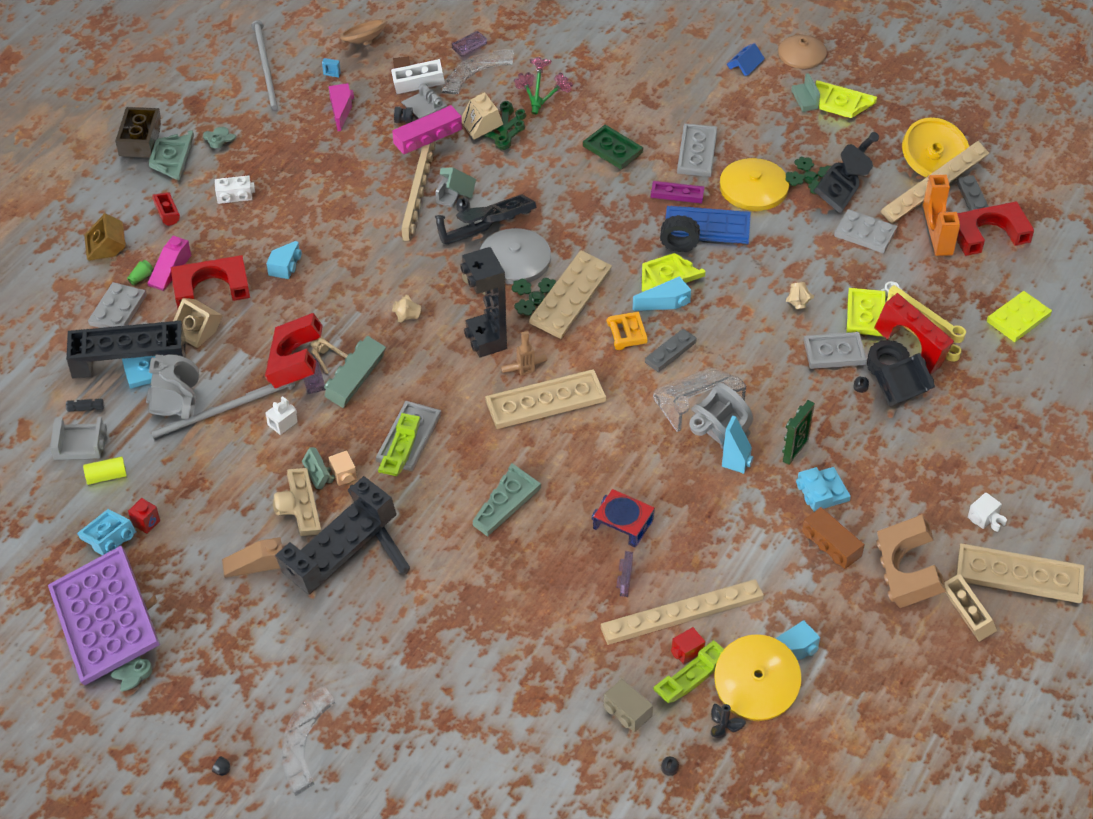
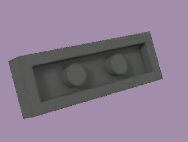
(971, 192)
(670, 350)

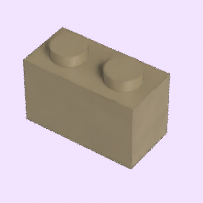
(627, 705)

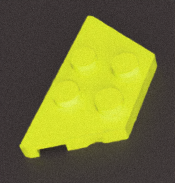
(843, 100)
(667, 268)

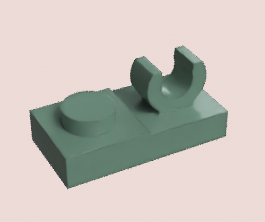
(316, 469)

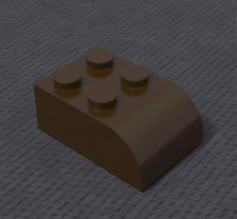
(138, 132)

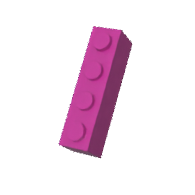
(427, 129)

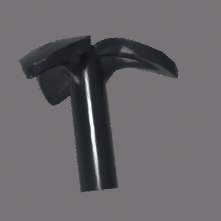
(721, 716)

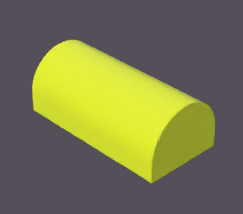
(104, 470)

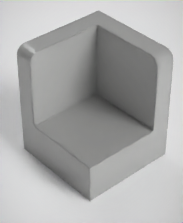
(444, 195)

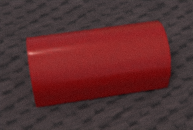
(166, 208)

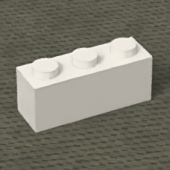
(410, 77)

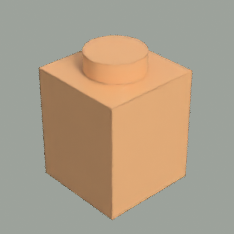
(342, 468)

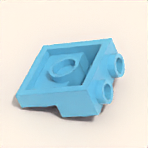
(822, 488)
(107, 532)

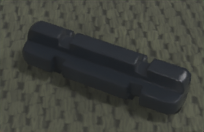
(84, 405)

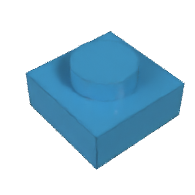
(331, 67)

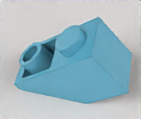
(283, 260)

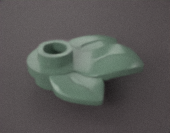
(218, 137)
(132, 673)

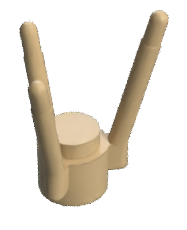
(322, 346)

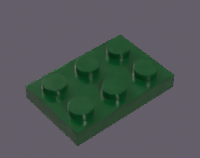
(613, 146)
(798, 431)

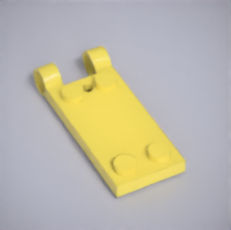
(944, 325)

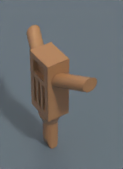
(525, 358)

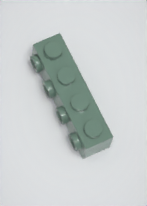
(354, 371)

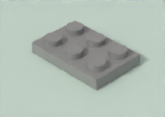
(865, 231)
(117, 306)
(834, 350)

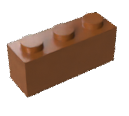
(832, 538)

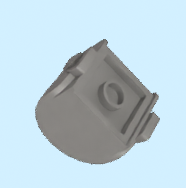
(172, 385)
(716, 411)

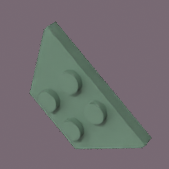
(171, 154)

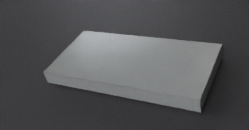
(697, 150)
(428, 421)

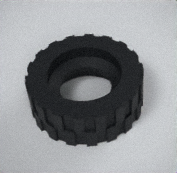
(680, 223)
(885, 347)

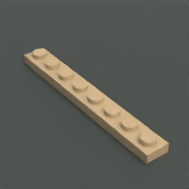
(953, 169)
(417, 191)
(681, 611)

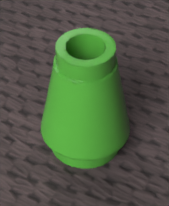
(140, 272)

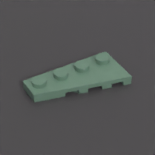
(509, 496)

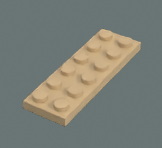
(570, 294)
(545, 399)
(1021, 573)

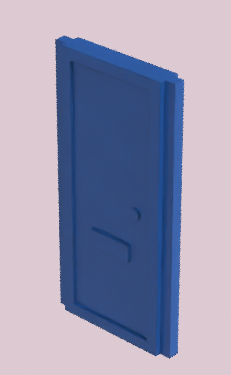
(715, 223)

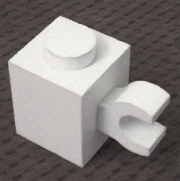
(281, 416)
(986, 511)

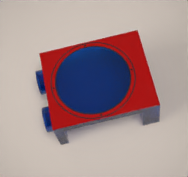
(624, 515)

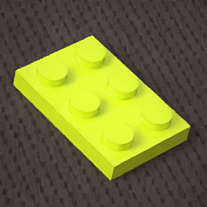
(864, 310)
(1019, 316)

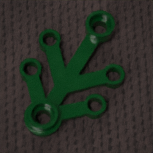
(504, 140)

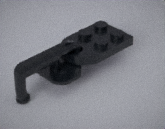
(842, 178)
(496, 212)

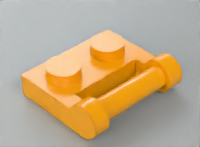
(632, 327)

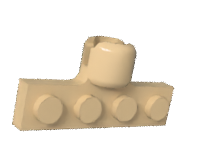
(299, 502)

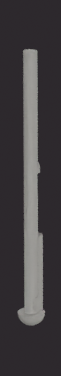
(257, 26)
(250, 396)

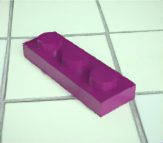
(677, 192)

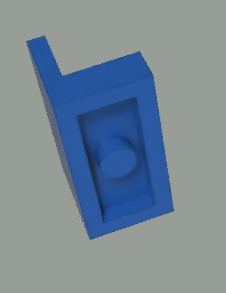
(747, 59)

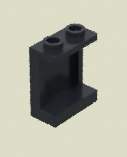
(904, 379)

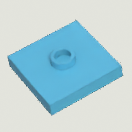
(137, 371)

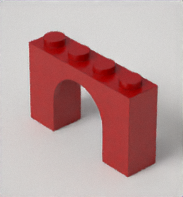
(1006, 216)
(229, 269)
(933, 340)
(288, 368)

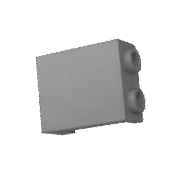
(77, 440)

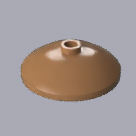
(364, 32)
(802, 51)

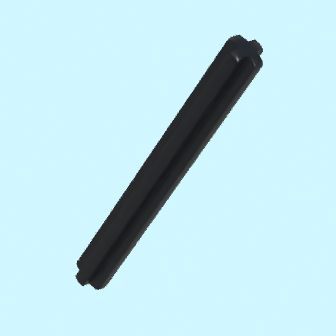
(391, 549)

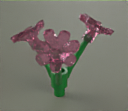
(527, 81)

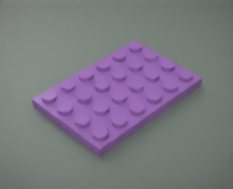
(103, 615)

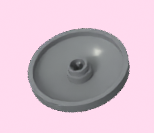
(520, 253)

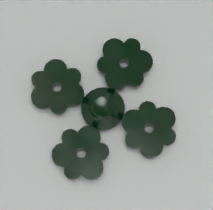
(809, 176)
(535, 297)

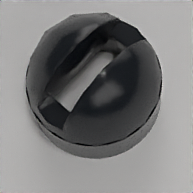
(459, 205)
(858, 387)
(221, 766)
(674, 766)

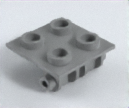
(424, 102)

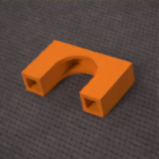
(941, 224)

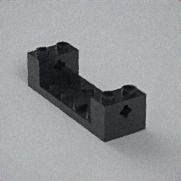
(486, 275)
(121, 343)
(340, 539)

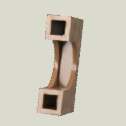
(894, 544)

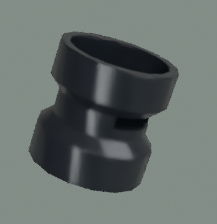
(403, 114)

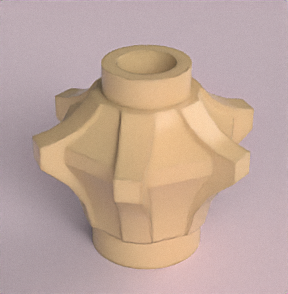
(799, 295)
(406, 309)

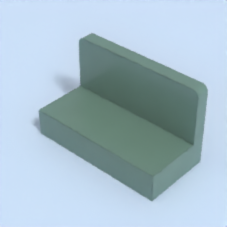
(806, 94)
(459, 181)

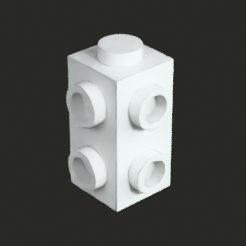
(234, 189)

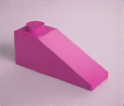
(341, 103)
(174, 253)

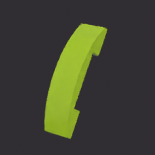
(401, 445)
(691, 675)

